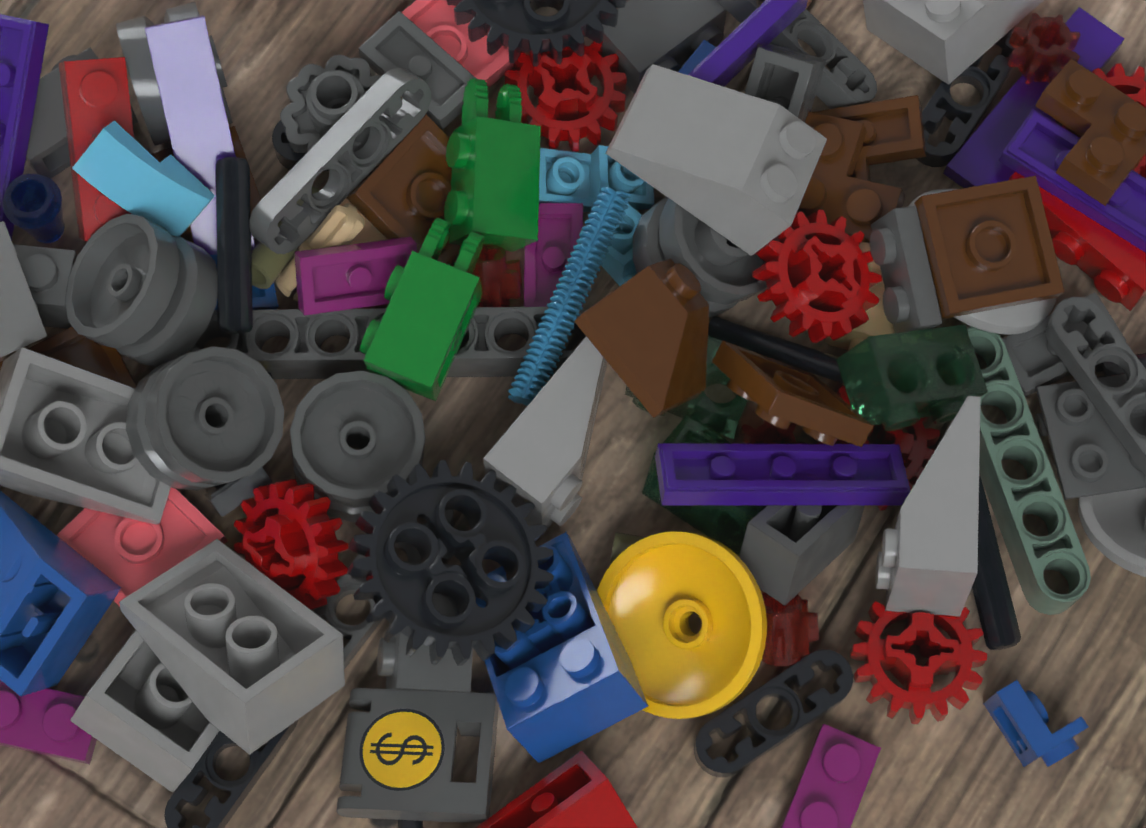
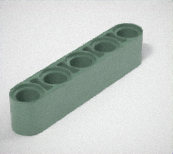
(1035, 495)

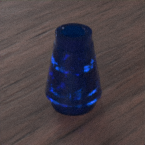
(36, 208)

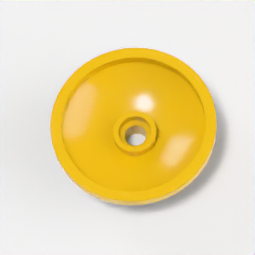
(650, 601)

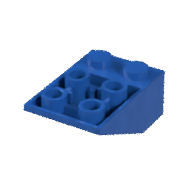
(46, 601)
(568, 668)

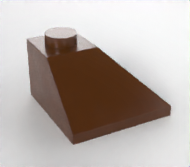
(654, 335)

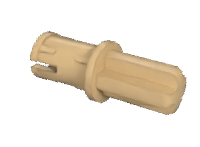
(336, 229)

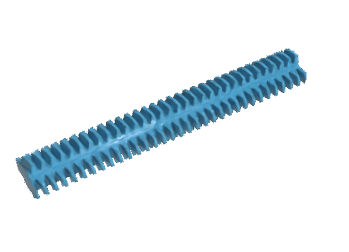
(569, 295)

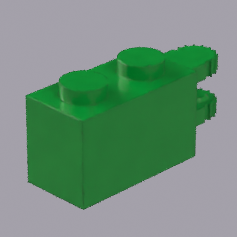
(493, 171)
(425, 315)

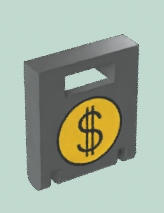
(406, 755)

